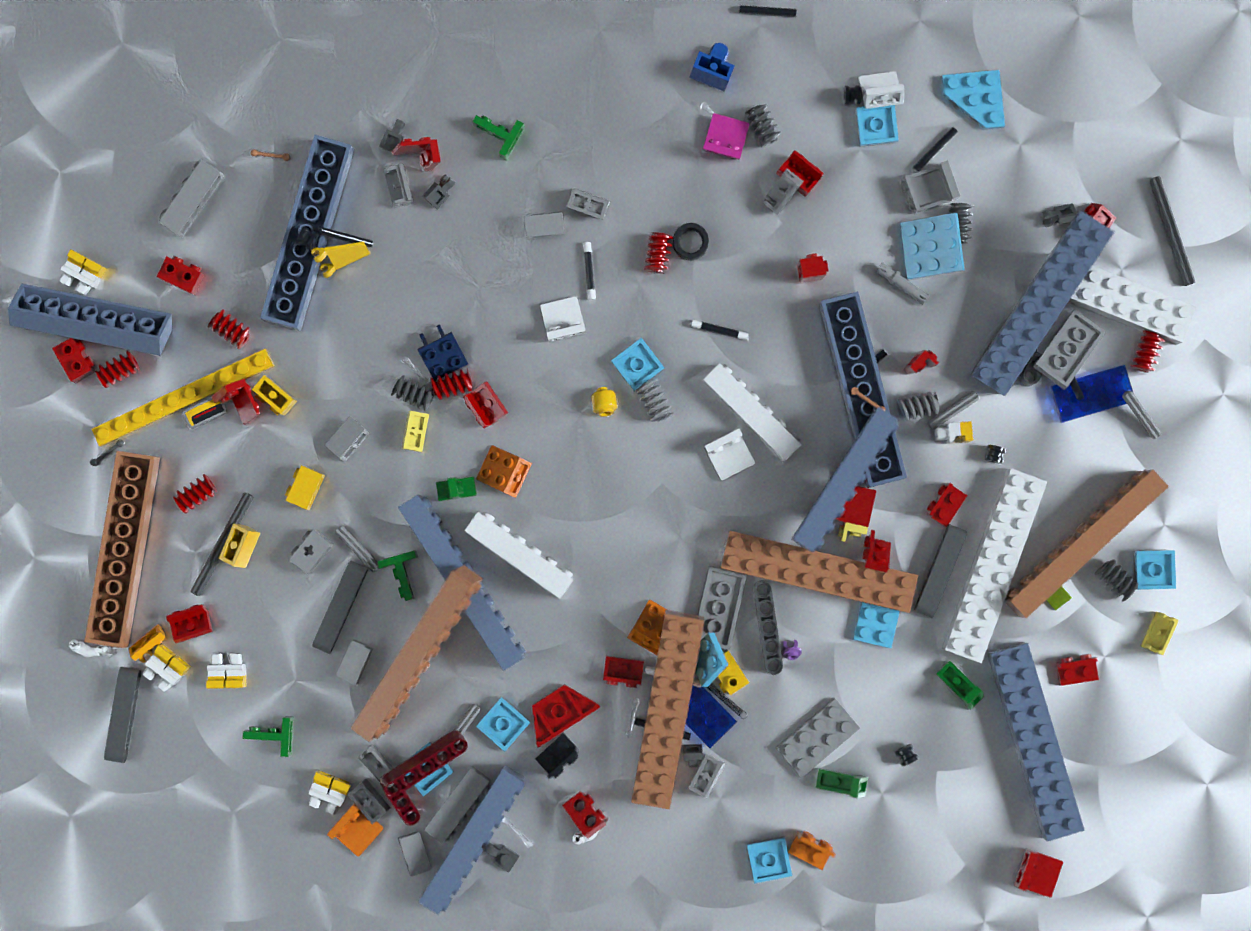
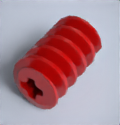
(657, 252)
(229, 329)
(1147, 352)
(117, 369)
(452, 384)
(195, 494)

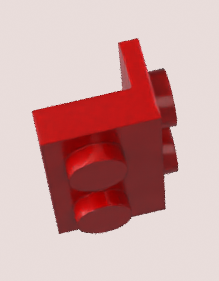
(804, 170)
(485, 405)
(189, 623)
(624, 671)

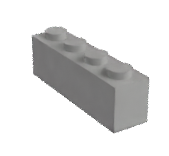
(191, 198)
(457, 805)

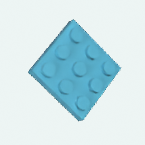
(932, 246)

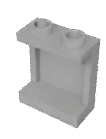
(930, 187)

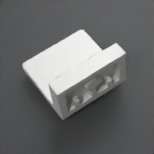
(881, 90)
(563, 319)
(729, 454)

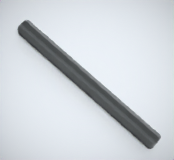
(1172, 231)
(213, 559)

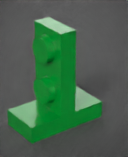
(501, 133)
(456, 488)
(400, 572)
(960, 685)
(274, 734)
(842, 783)

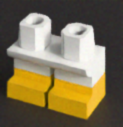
(82, 269)
(955, 430)
(167, 665)
(226, 675)
(320, 791)

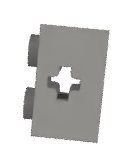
(320, 545)

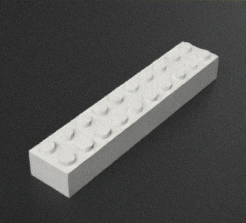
(994, 565)

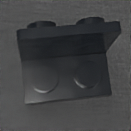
(557, 755)

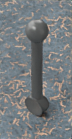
(94, 462)

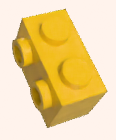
(274, 395)
(304, 487)
(239, 545)
(731, 677)

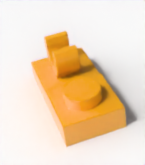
(146, 643)

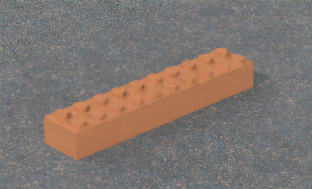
(1085, 542)
(122, 549)
(818, 571)
(417, 652)
(667, 709)

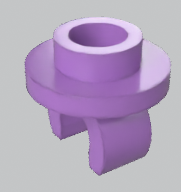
(791, 653)

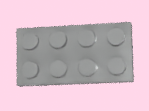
(1069, 349)
(721, 604)
(818, 738)

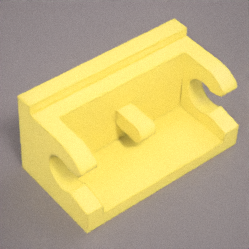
(415, 431)
(1159, 633)

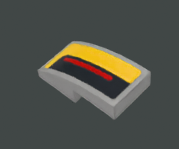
(203, 413)

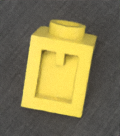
(855, 530)

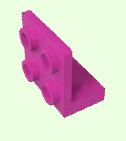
(726, 136)

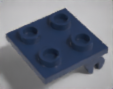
(442, 354)

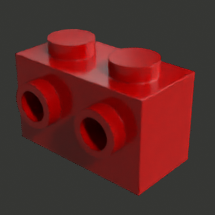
(812, 268)
(180, 275)
(74, 359)

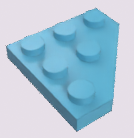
(977, 96)

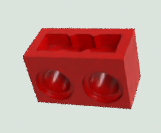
(581, 817)

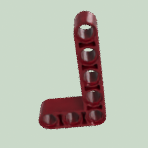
(418, 773)

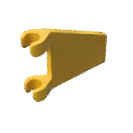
(339, 256)

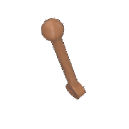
(286, 157)
(854, 391)

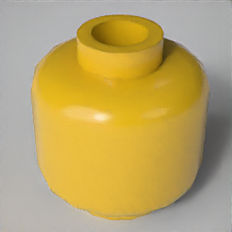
(604, 402)

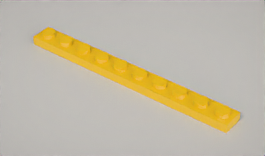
(181, 398)

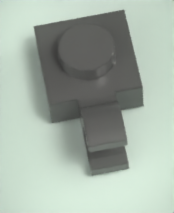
(393, 137)
(436, 194)
(1061, 213)
(504, 857)

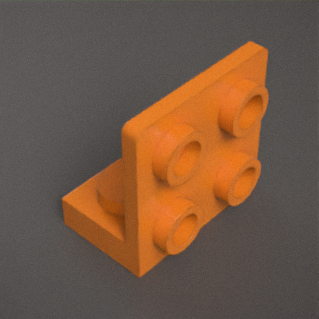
(503, 471)
(649, 627)
(355, 830)
(810, 850)

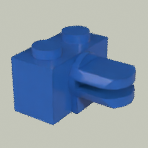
(712, 68)

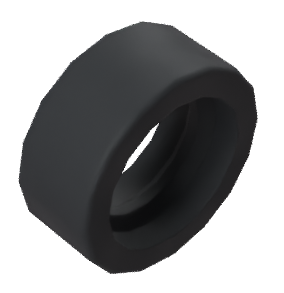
(693, 227)

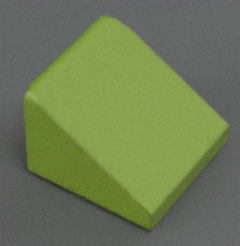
(1058, 598)

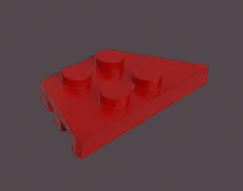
(559, 712)

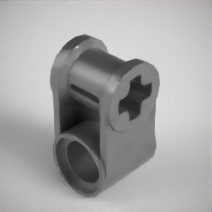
(1029, 368)

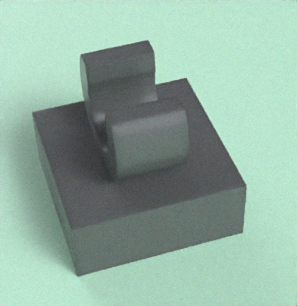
(692, 753)

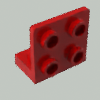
(428, 148)
(242, 398)
(860, 508)
(1038, 873)

